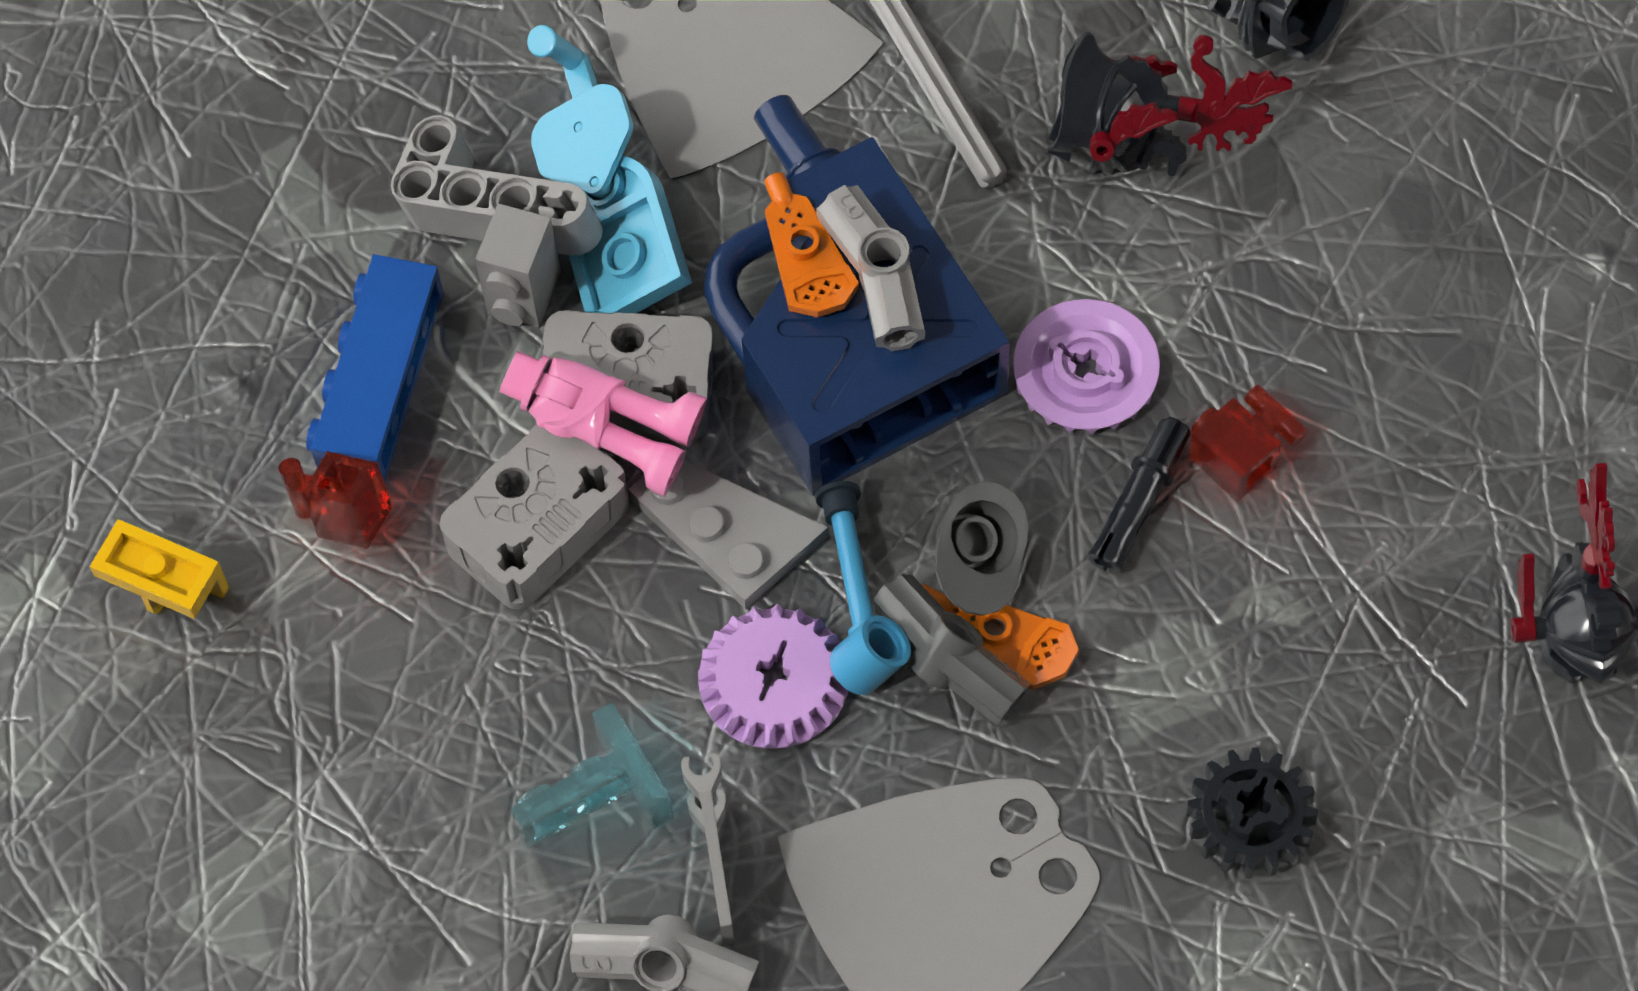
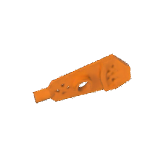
(808, 267)
(1024, 641)

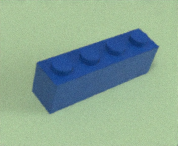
(377, 362)

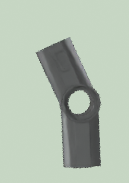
(950, 650)

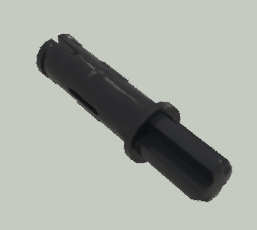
(1140, 494)

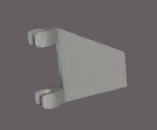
(709, 821)

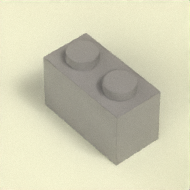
(518, 266)

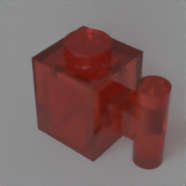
(1242, 447)
(341, 497)

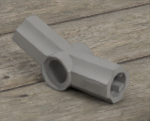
(888, 290)
(633, 954)

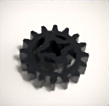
(1270, 825)

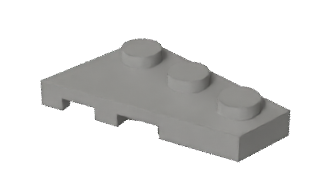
(730, 530)

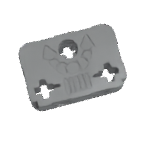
(667, 361)
(531, 540)

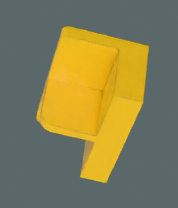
(158, 570)

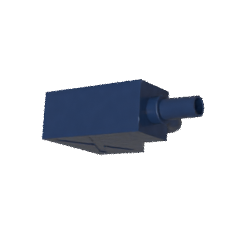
(822, 378)

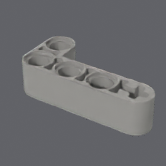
(451, 198)

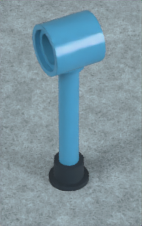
(874, 643)

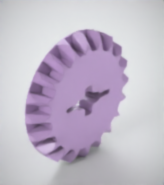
(1079, 331)
(793, 707)

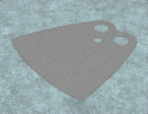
(711, 68)
(911, 896)

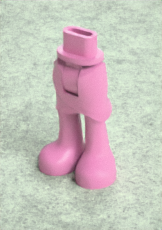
(577, 403)

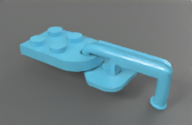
(584, 146)

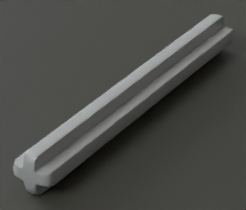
(942, 91)

